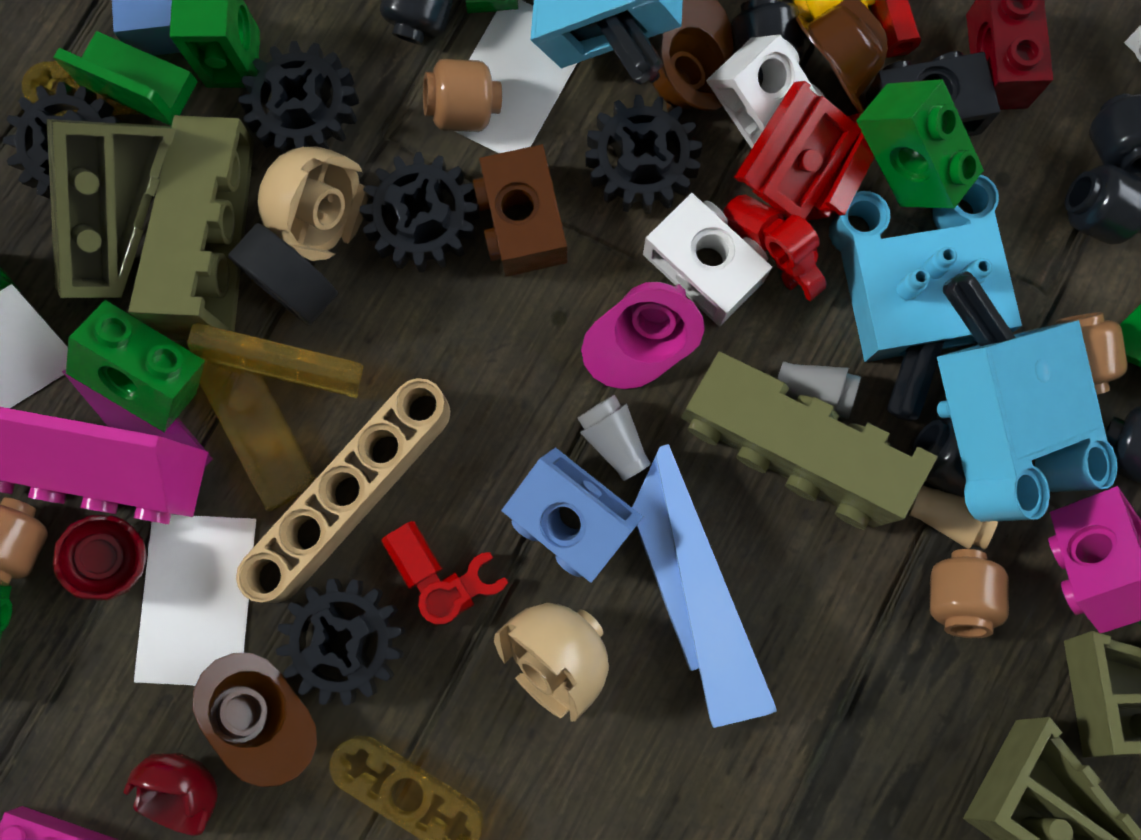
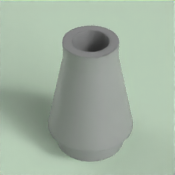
(826, 383)
(614, 436)

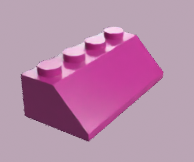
(100, 464)

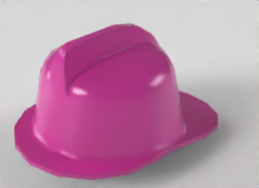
(642, 336)

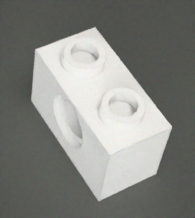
(713, 289)

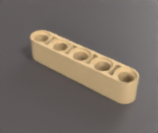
(319, 499)

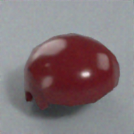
(99, 558)
(174, 792)

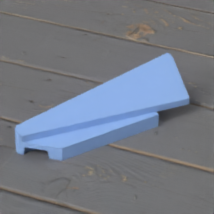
(698, 597)

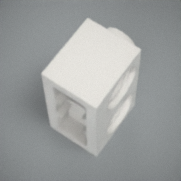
(739, 88)

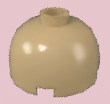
(312, 200)
(559, 656)

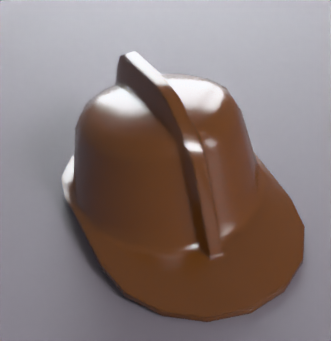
(851, 43)
(693, 55)
(254, 720)

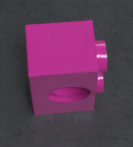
(1102, 556)

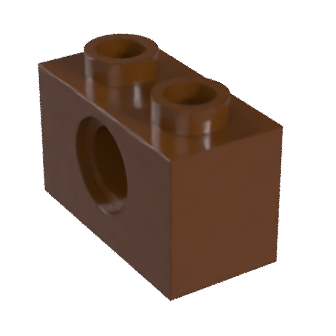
(521, 179)

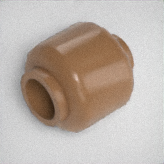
(461, 95)
(1103, 347)
(20, 539)
(969, 594)

